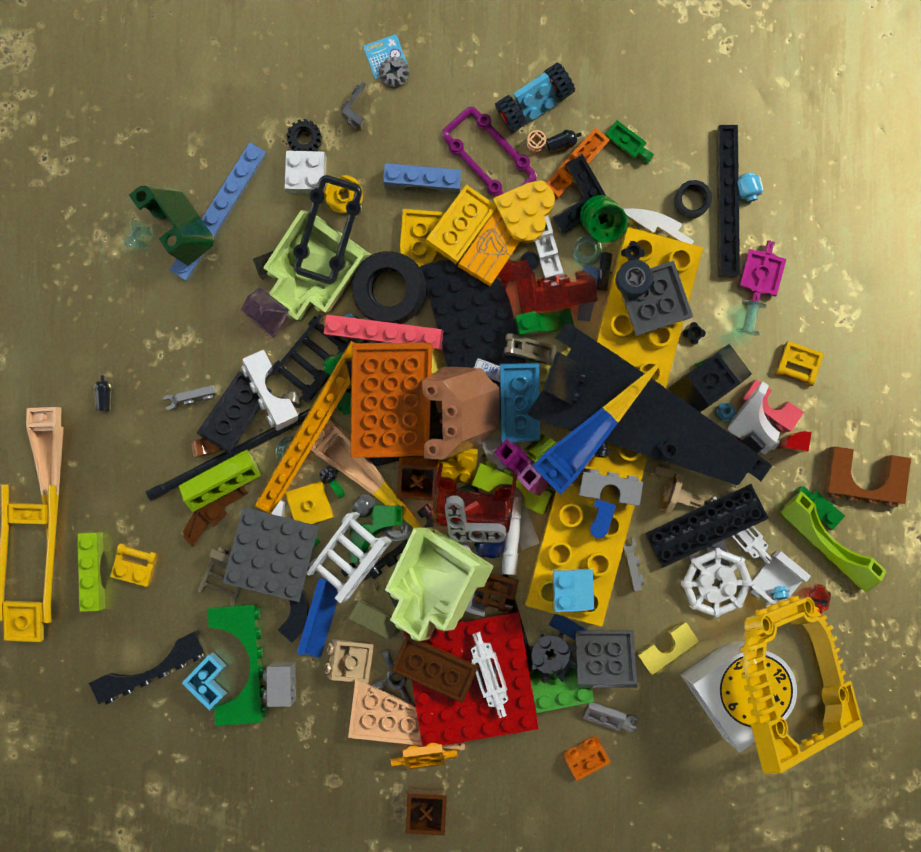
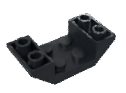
(712, 379)

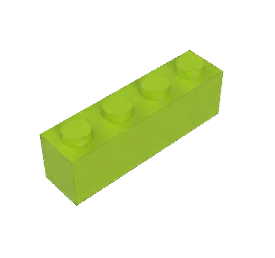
(219, 480)

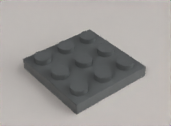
(662, 304)
(605, 659)

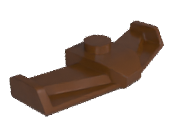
(210, 513)

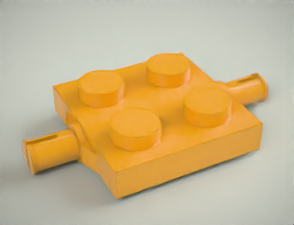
(421, 757)

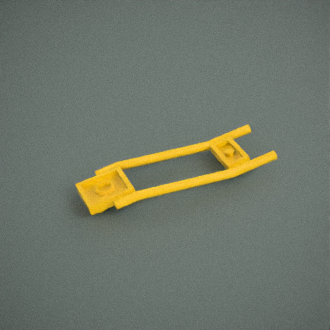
(23, 618)

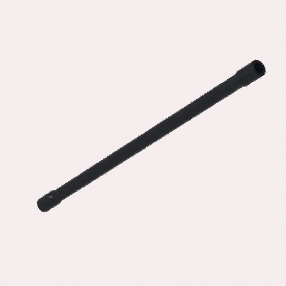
(163, 488)

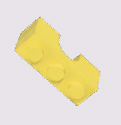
(682, 640)

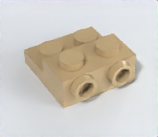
(349, 660)

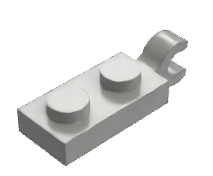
(188, 397)
(632, 562)
(609, 717)

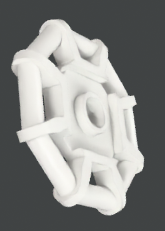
(724, 590)

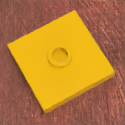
(310, 503)

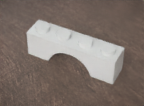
(280, 411)

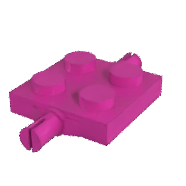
(762, 272)

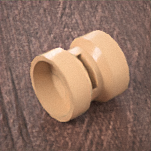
(536, 145)

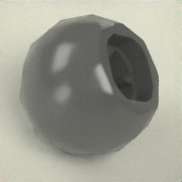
(363, 505)

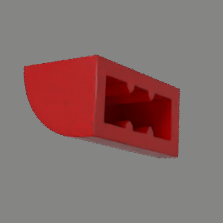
(795, 442)

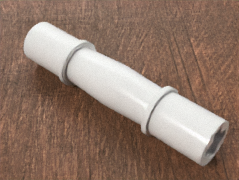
(511, 541)

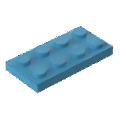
(517, 394)

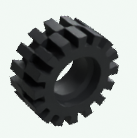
(300, 127)

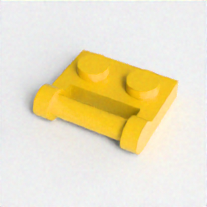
(802, 357)
(132, 571)

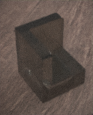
(260, 263)

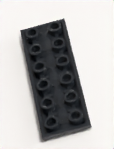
(707, 525)

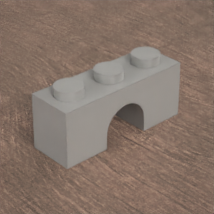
(628, 489)

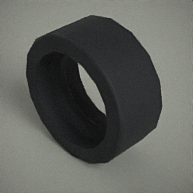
(701, 186)

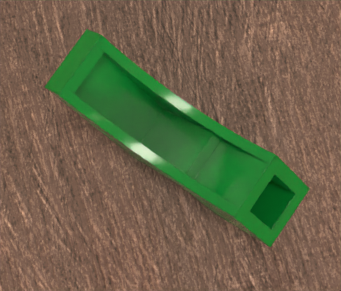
(383, 518)

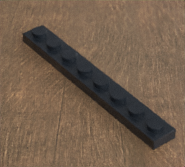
(728, 201)

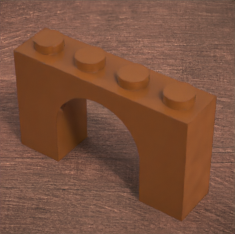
(890, 490)

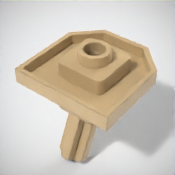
(674, 494)

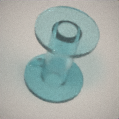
(751, 317)

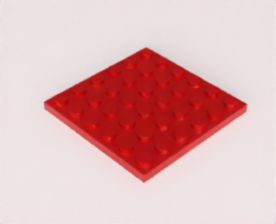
(450, 721)

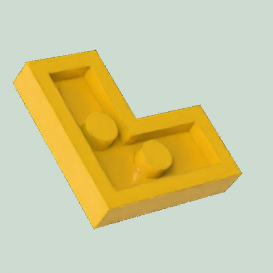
(465, 468)

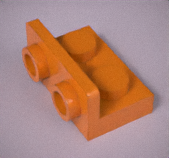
(586, 758)

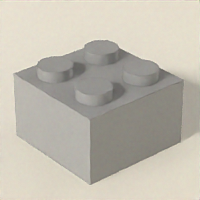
(280, 684)

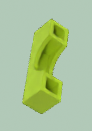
(490, 477)
(89, 558)

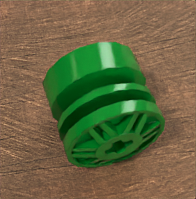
(605, 228)

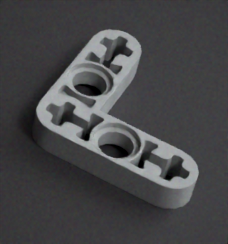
(459, 529)

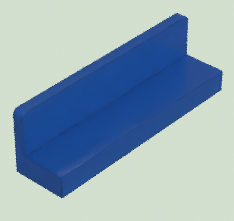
(318, 619)

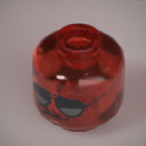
(820, 596)

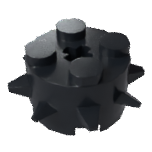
(556, 667)

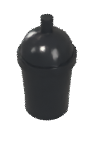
(563, 140)
(102, 395)

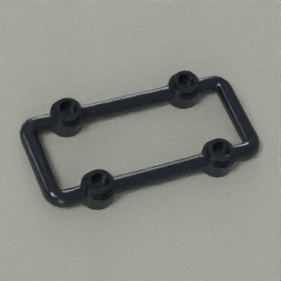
(353, 209)

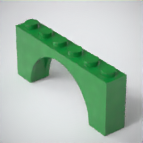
(242, 623)

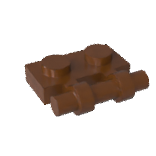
(498, 586)

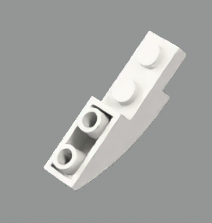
(651, 221)

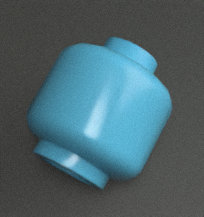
(750, 186)

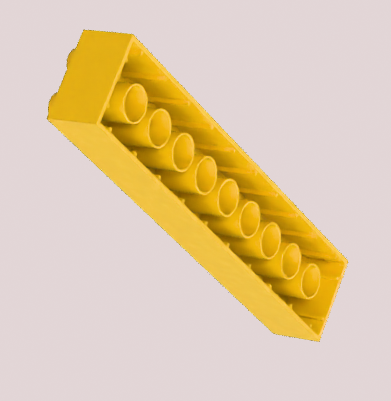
(566, 533)

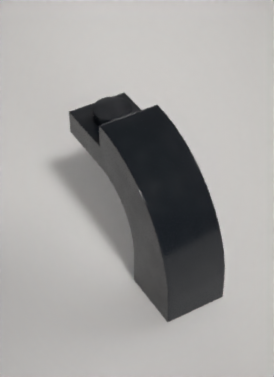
(297, 618)

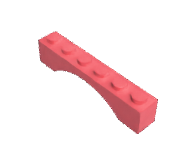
(381, 331)

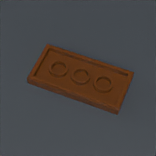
(435, 668)

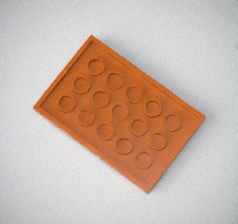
(388, 399)

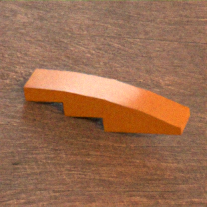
(590, 149)

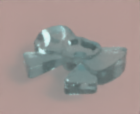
(136, 229)

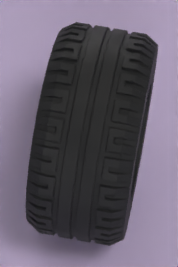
(363, 287)

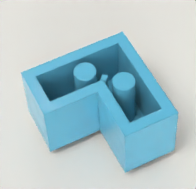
(201, 681)

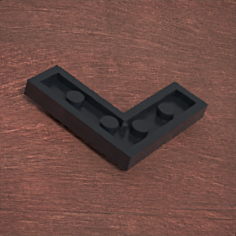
(588, 186)

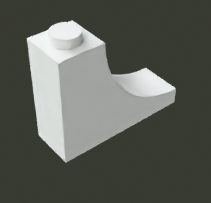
(752, 418)

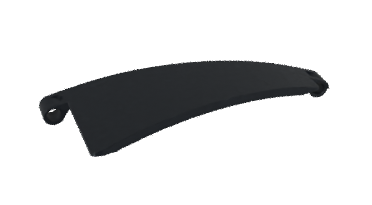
(650, 419)

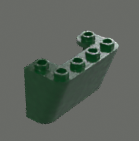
(191, 232)

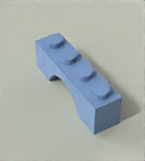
(418, 176)

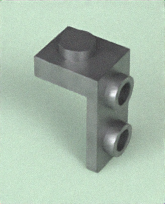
(352, 117)

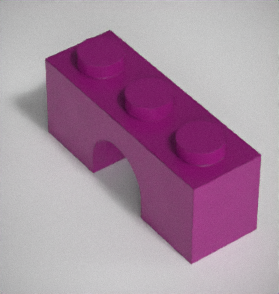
(517, 460)

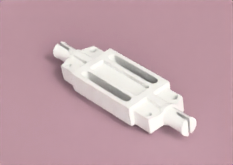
(754, 545)
(495, 694)

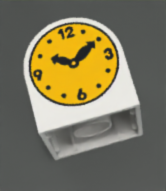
(722, 694)

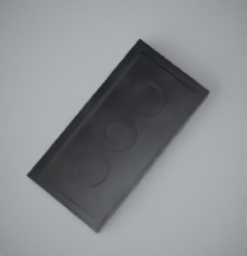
(231, 414)

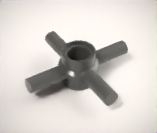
(389, 681)

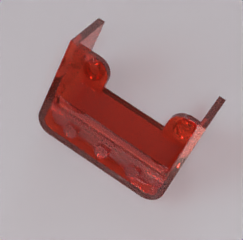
(478, 506)

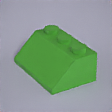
(558, 694)

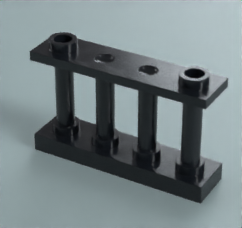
(320, 377)

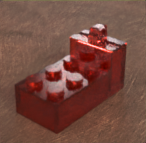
(551, 293)

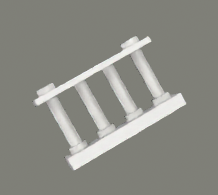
(367, 560)

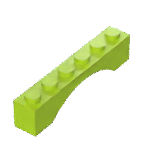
(861, 569)

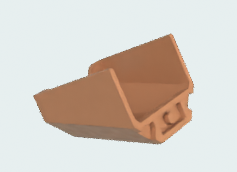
(468, 409)

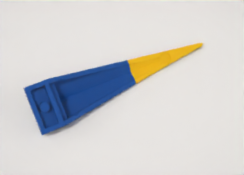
(570, 456)

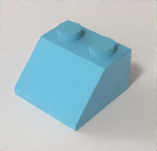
(573, 590)

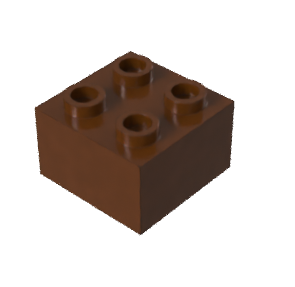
(416, 478)
(426, 812)

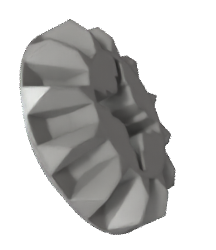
(402, 73)
(398, 535)

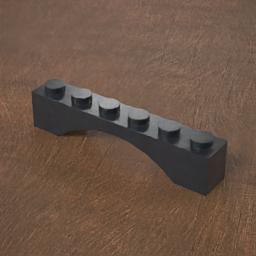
(113, 684)

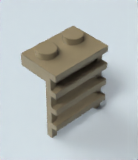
(220, 558)

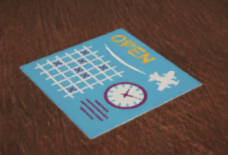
(380, 50)

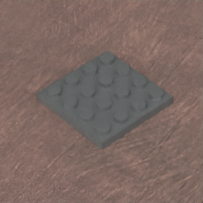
(270, 554)

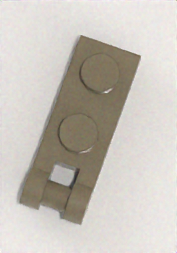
(530, 349)

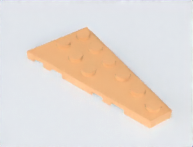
(385, 718)

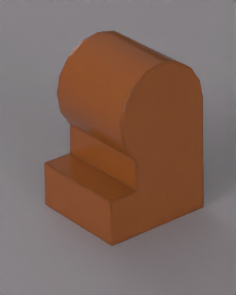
(203, 447)

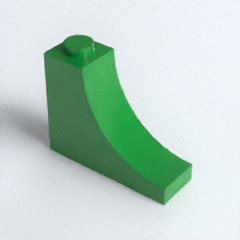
(540, 323)

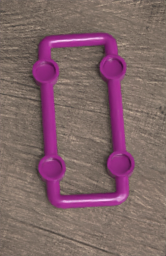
(484, 122)

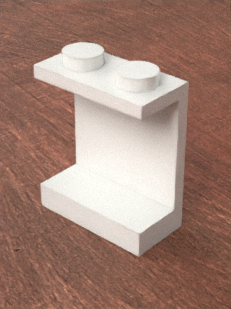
(778, 572)

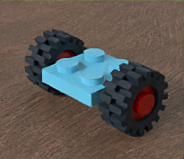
(535, 97)

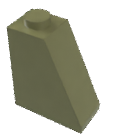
(374, 619)

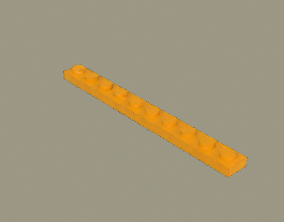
(306, 435)

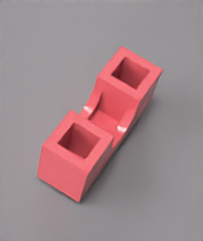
(784, 418)

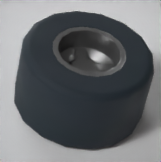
(639, 273)

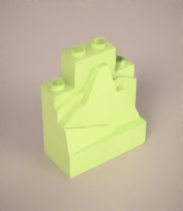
(300, 292)
(434, 583)

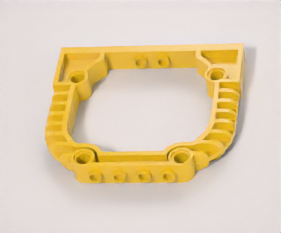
(841, 717)

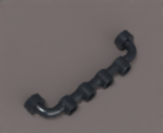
(390, 558)

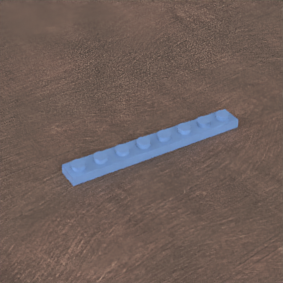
(225, 200)

